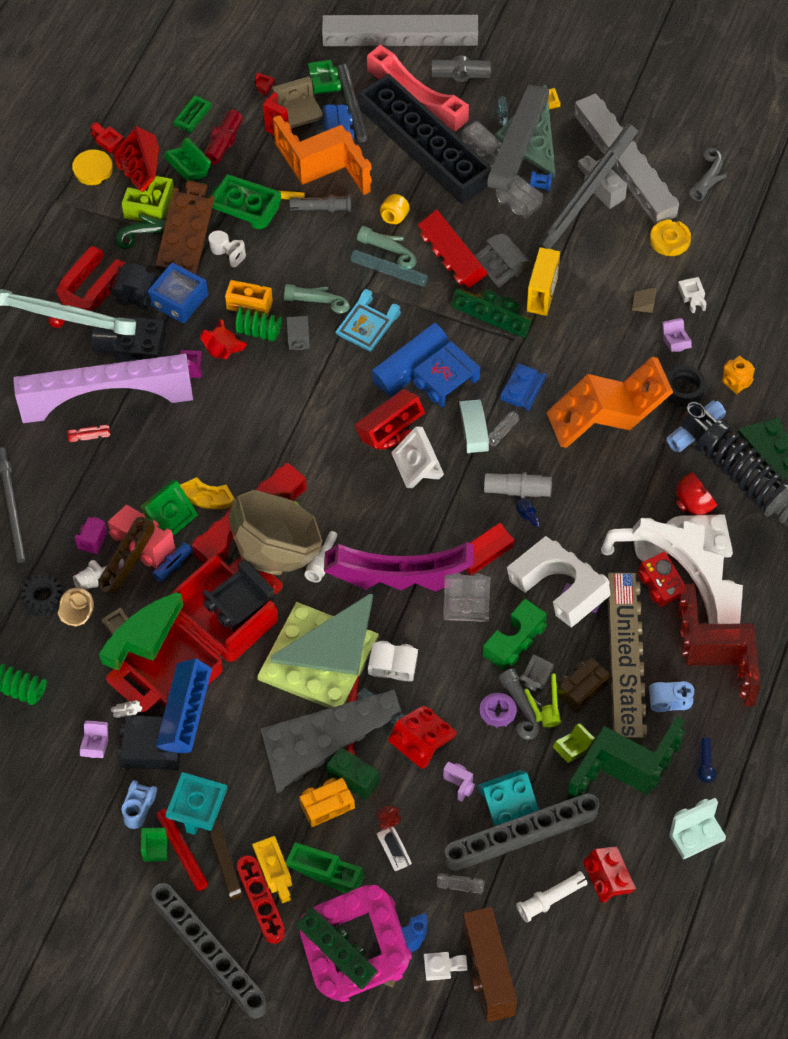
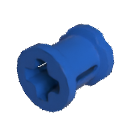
(536, 178)

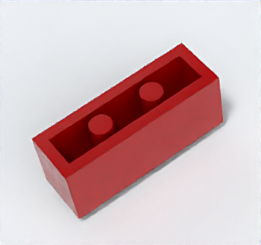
(389, 418)

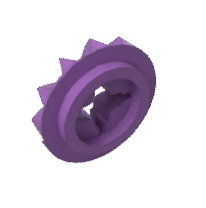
(490, 703)

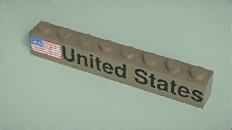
(624, 657)

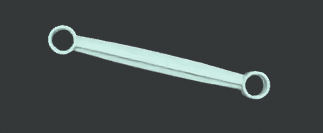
(68, 313)

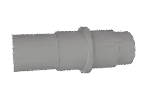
(518, 484)

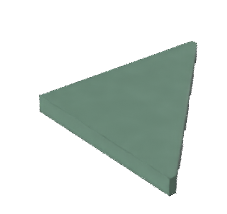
(540, 148)
(332, 645)

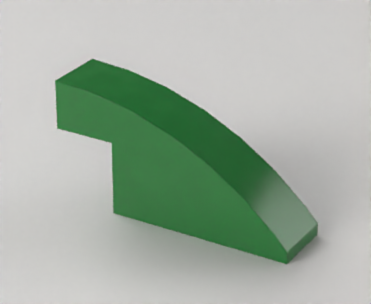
(142, 632)

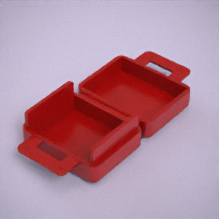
(193, 636)

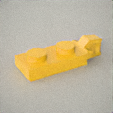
(273, 867)

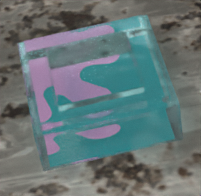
(502, 110)

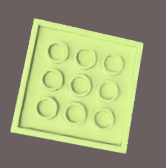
(315, 685)

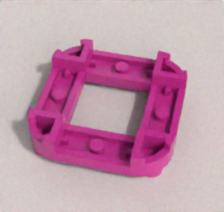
(388, 931)

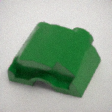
(324, 77)

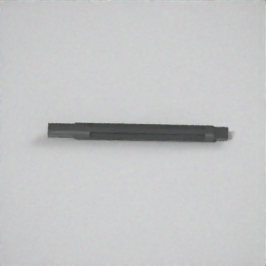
(588, 186)

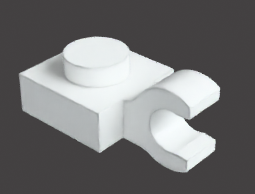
(439, 965)

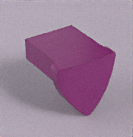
(194, 361)

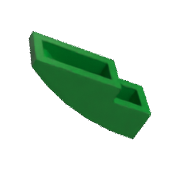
(325, 868)

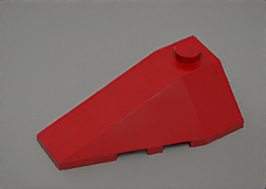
(138, 157)

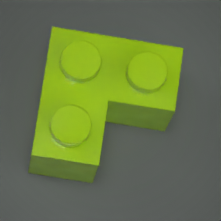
(152, 203)

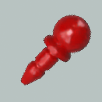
(395, 441)

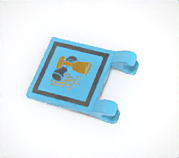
(366, 325)

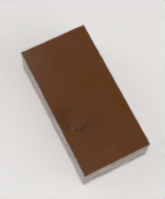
(489, 965)

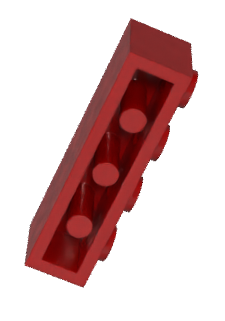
(453, 250)

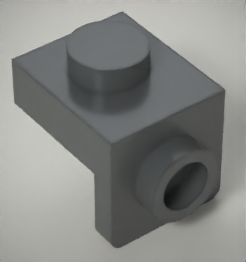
(537, 673)

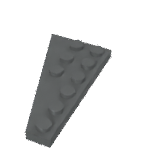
(314, 739)

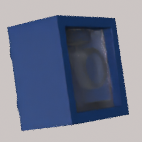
(178, 292)

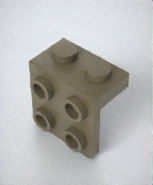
(299, 100)

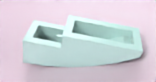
(474, 426)

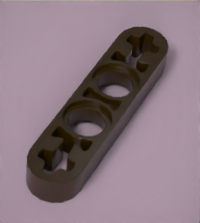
(112, 576)
(225, 861)

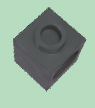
(298, 333)

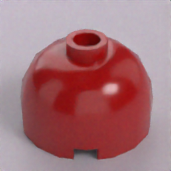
(694, 496)

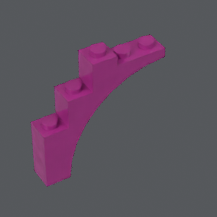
(397, 571)

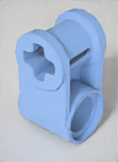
(669, 696)
(138, 800)

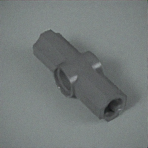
(461, 68)

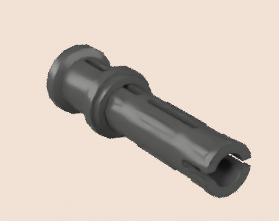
(329, 203)

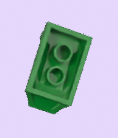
(246, 201)

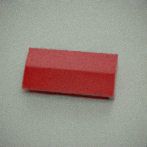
(490, 547)

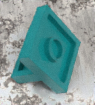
(196, 802)

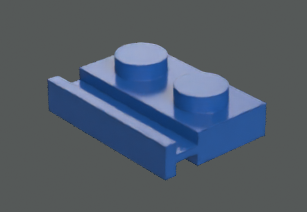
(523, 386)

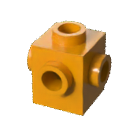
(738, 374)

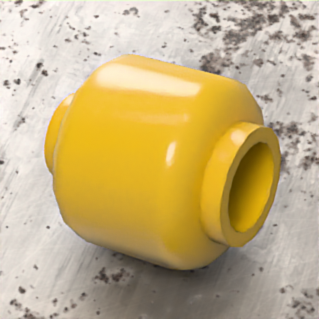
(394, 209)

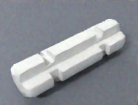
(126, 708)

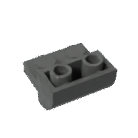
(502, 259)

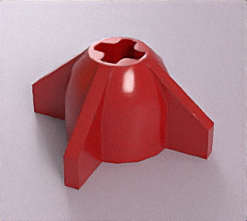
(221, 341)

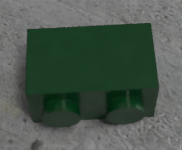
(357, 774)

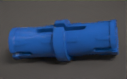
(183, 552)

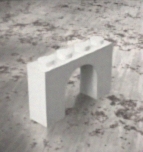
(550, 558)

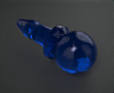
(527, 511)

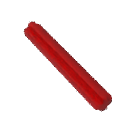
(183, 851)

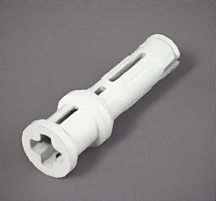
(542, 901)

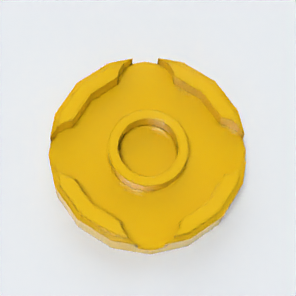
(92, 167)
(670, 238)

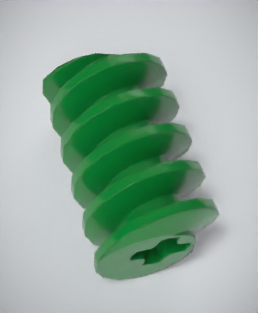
(256, 325)
(21, 687)

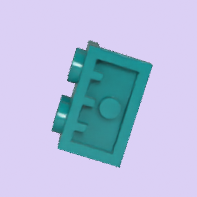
(509, 797)

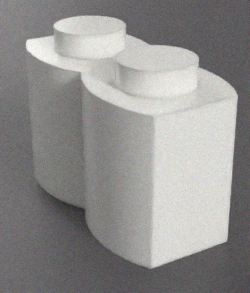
(392, 661)

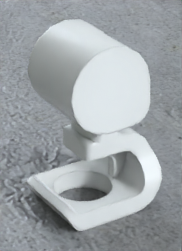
(220, 244)

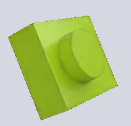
(574, 744)

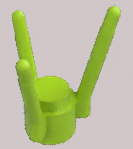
(550, 713)

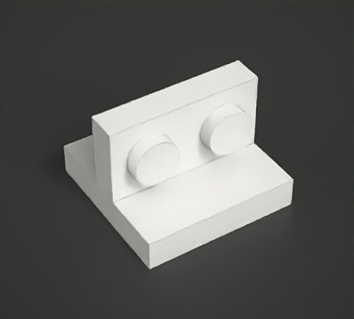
(416, 458)

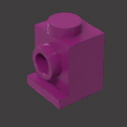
(91, 535)

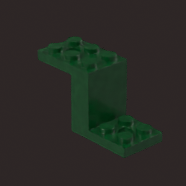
(627, 760)

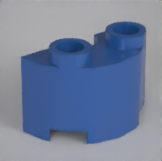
(415, 932)

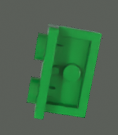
(188, 161)

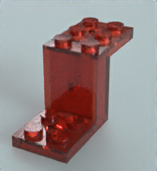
(719, 645)

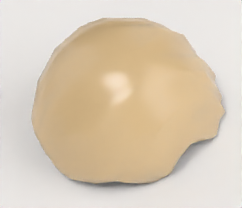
(75, 606)

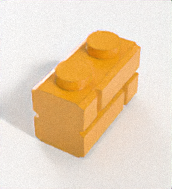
(248, 296)
(326, 801)

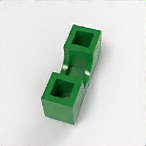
(504, 649)

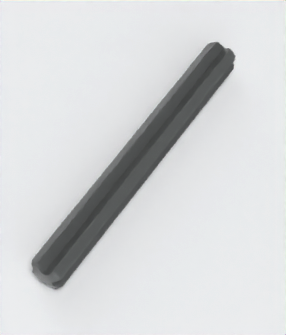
(352, 103)

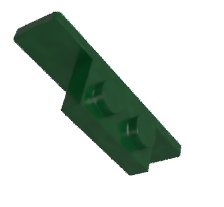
(493, 309)
(337, 948)

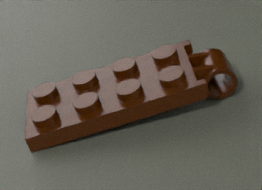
(185, 228)

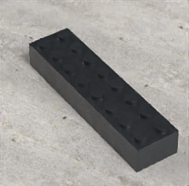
(425, 138)

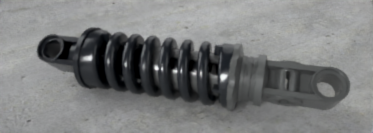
(742, 467)

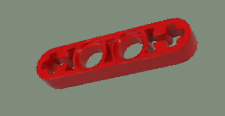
(260, 899)

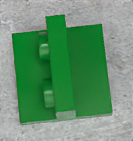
(170, 508)

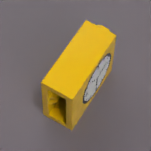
(543, 281)

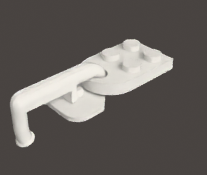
(715, 537)

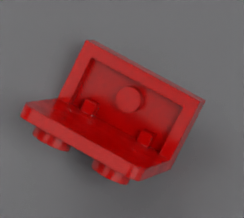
(420, 735)

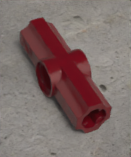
(223, 136)

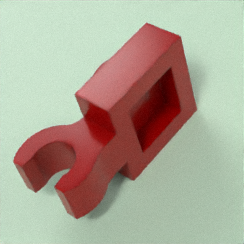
(106, 138)

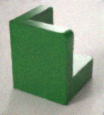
(154, 844)

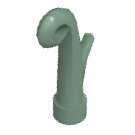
(390, 243)
(338, 303)

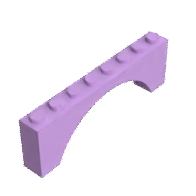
(44, 391)

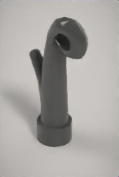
(701, 188)
(511, 681)

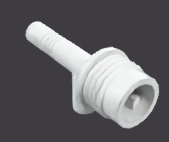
(315, 568)
(89, 577)

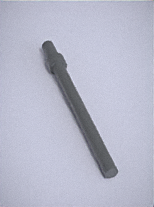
(5, 470)

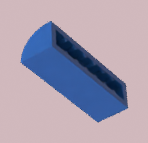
(398, 368)
(184, 706)

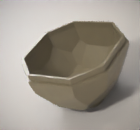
(273, 532)

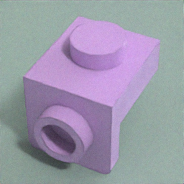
(675, 336)
(94, 739)
(461, 777)

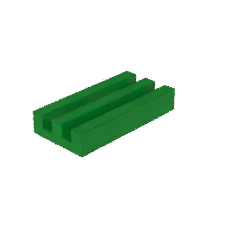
(195, 116)

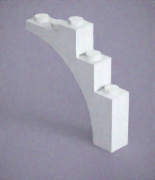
(685, 544)

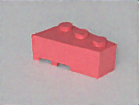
(158, 546)

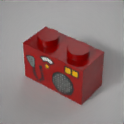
(661, 579)

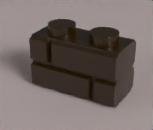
(583, 684)

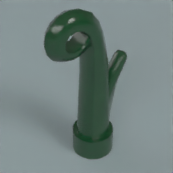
(151, 225)

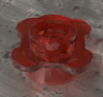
(388, 817)

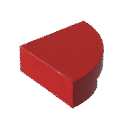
(264, 83)

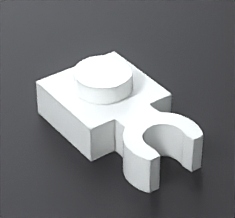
(692, 291)

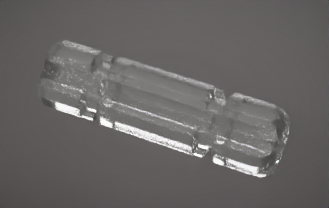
(503, 428)
(460, 883)

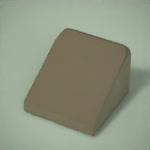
(644, 300)

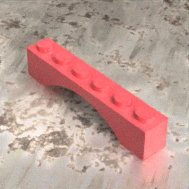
(447, 108)

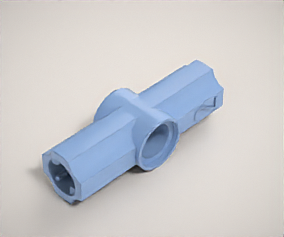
(682, 438)

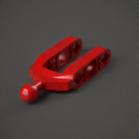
(77, 276)

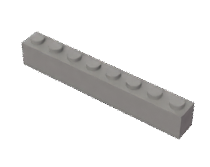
(400, 30)
(632, 165)

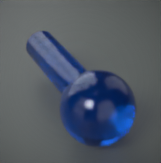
(706, 772)

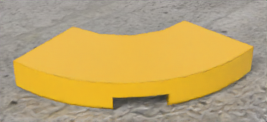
(207, 496)

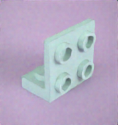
(696, 828)

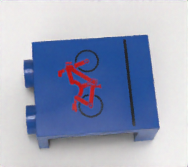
(445, 372)

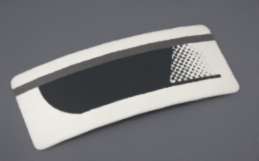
(394, 848)

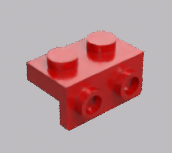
(271, 110)
(608, 873)

